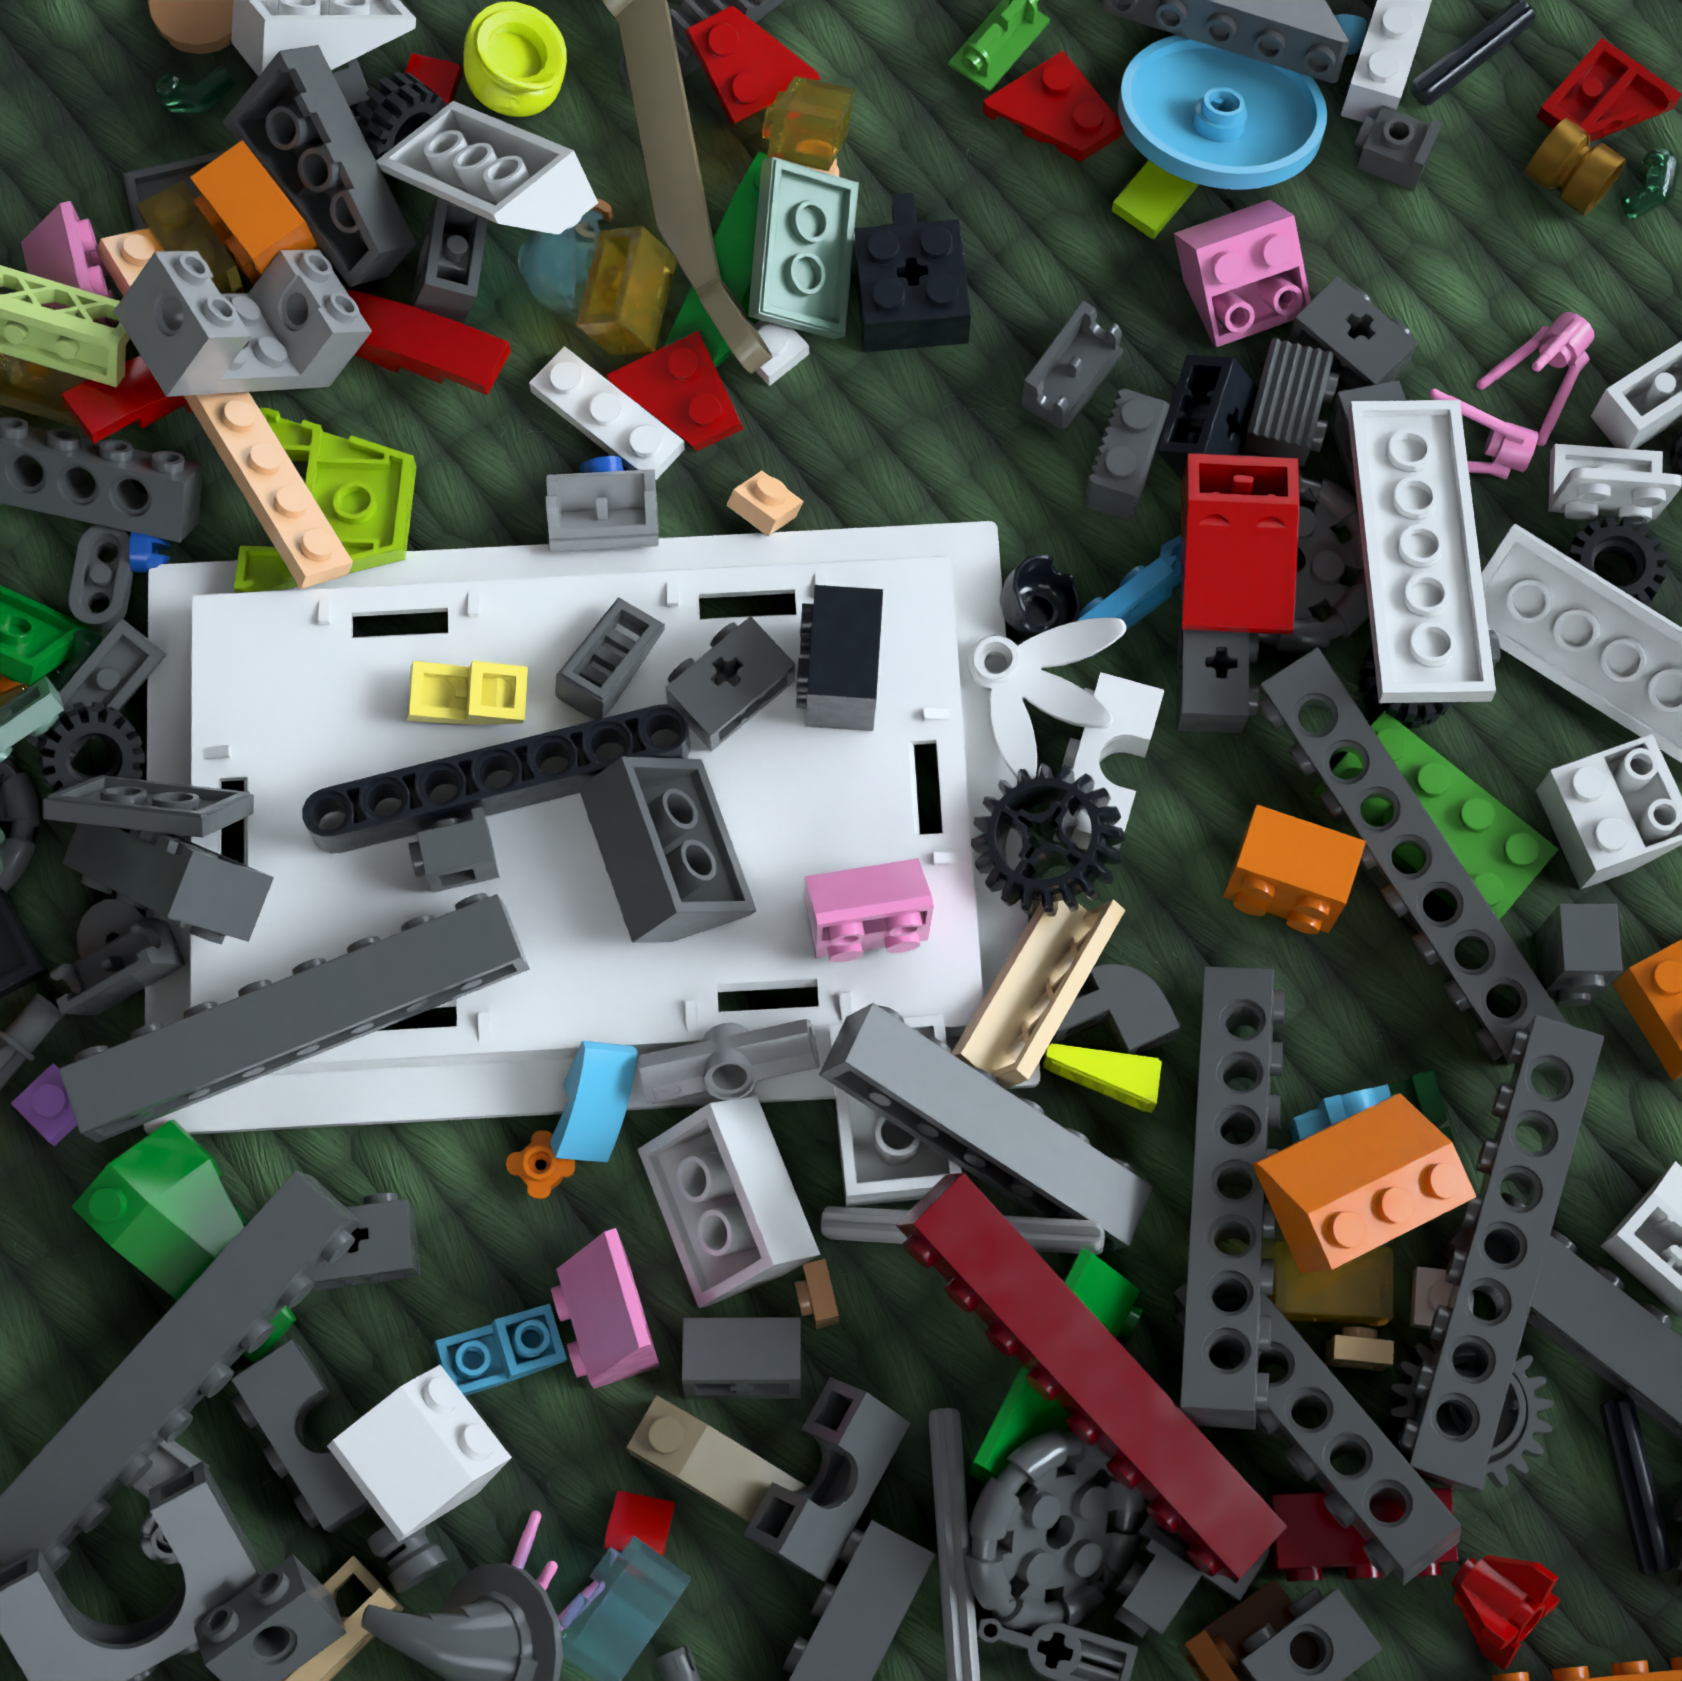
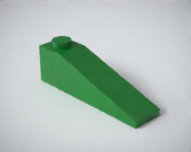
(734, 253)
(168, 1214)

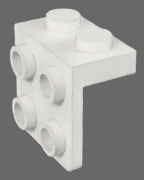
(1609, 483)

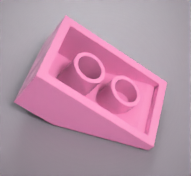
(605, 1313)

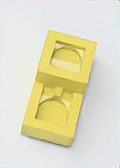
(467, 695)

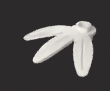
(1049, 693)

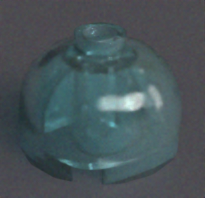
(560, 264)

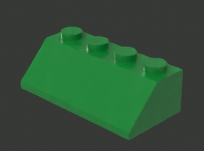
(1024, 1410)

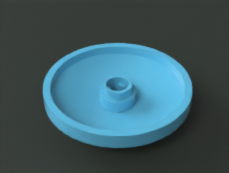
(1220, 115)

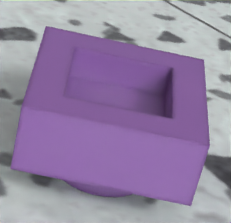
(47, 1106)

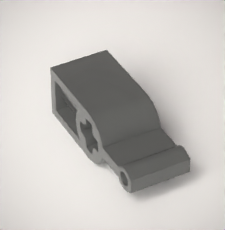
(1077, 1643)

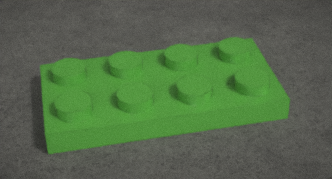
(1487, 837)

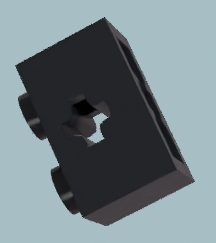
(1207, 410)

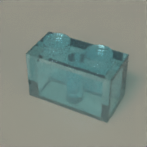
(623, 1611)

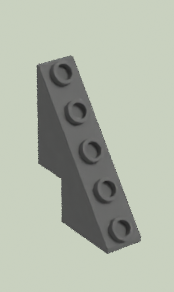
(1277, 32)

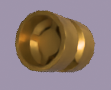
(1579, 170)

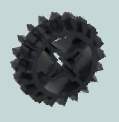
(1037, 859)

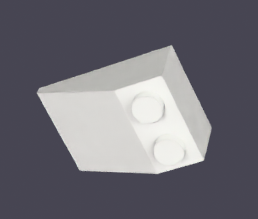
(338, 26)
(876, 1155)

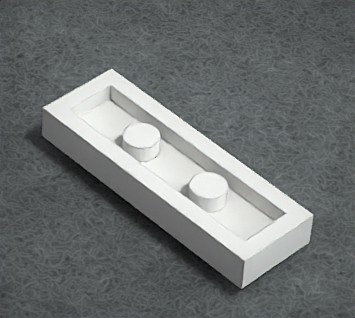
(606, 414)

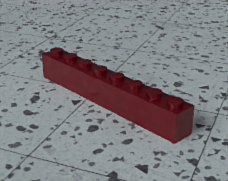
(1090, 1376)

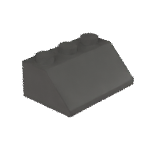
(665, 848)

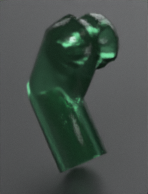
(83, 645)

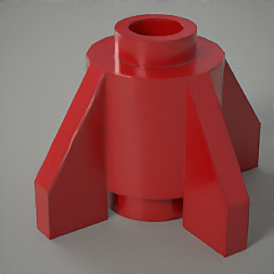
(1503, 1602)

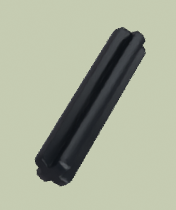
(1472, 52)
(1636, 1486)

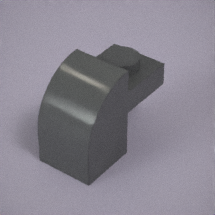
(1129, 1007)

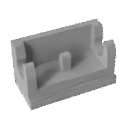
(602, 510)

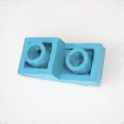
(597, 1102)
(501, 1351)

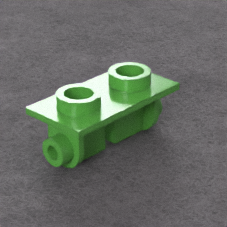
(999, 42)

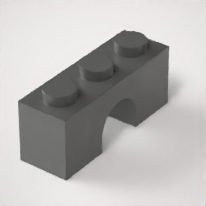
(278, 1397)
(856, 1446)

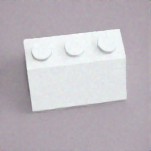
(728, 1200)

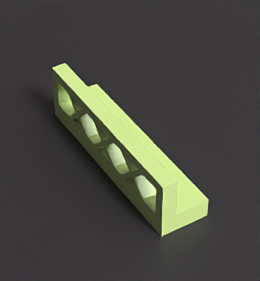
(61, 337)

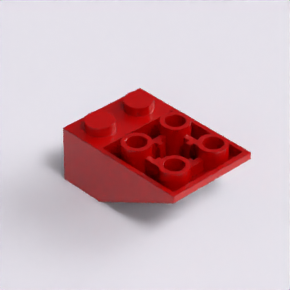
(1239, 543)

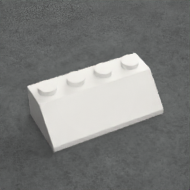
(493, 170)

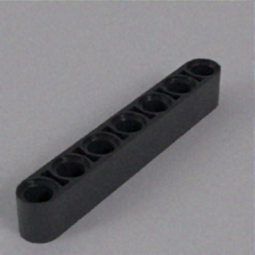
(470, 770)

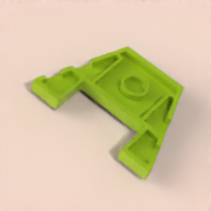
(360, 491)

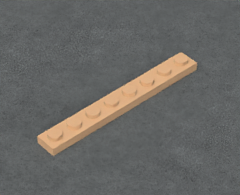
(249, 450)

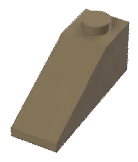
(705, 1460)

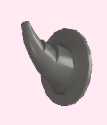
(489, 1630)

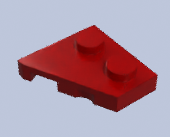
(743, 62)
(1608, 94)
(1057, 108)
(681, 391)

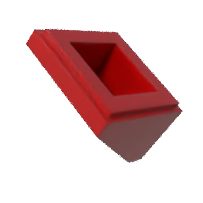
(639, 1517)

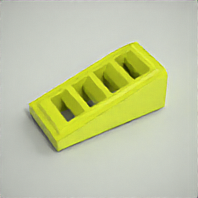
(1113, 1074)

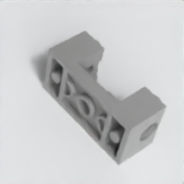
(282, 335)

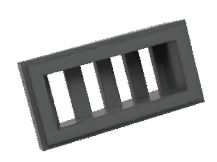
(591, 689)

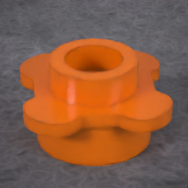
(539, 1181)

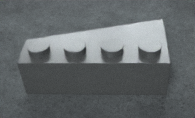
(321, 162)
(171, 878)

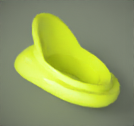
(514, 59)

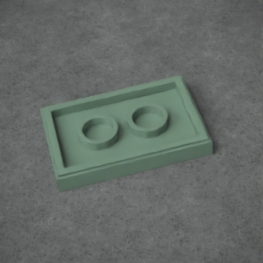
(803, 248)

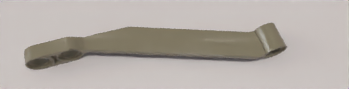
(675, 169)

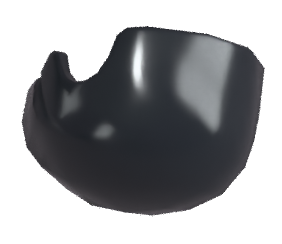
(1039, 597)

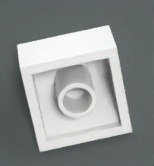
(419, 1453)

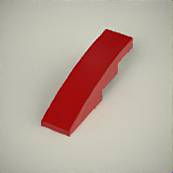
(429, 344)
(106, 409)

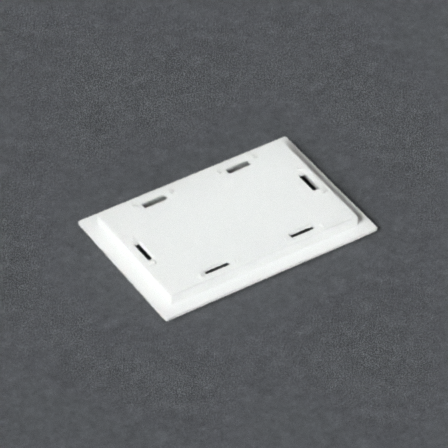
(296, 704)

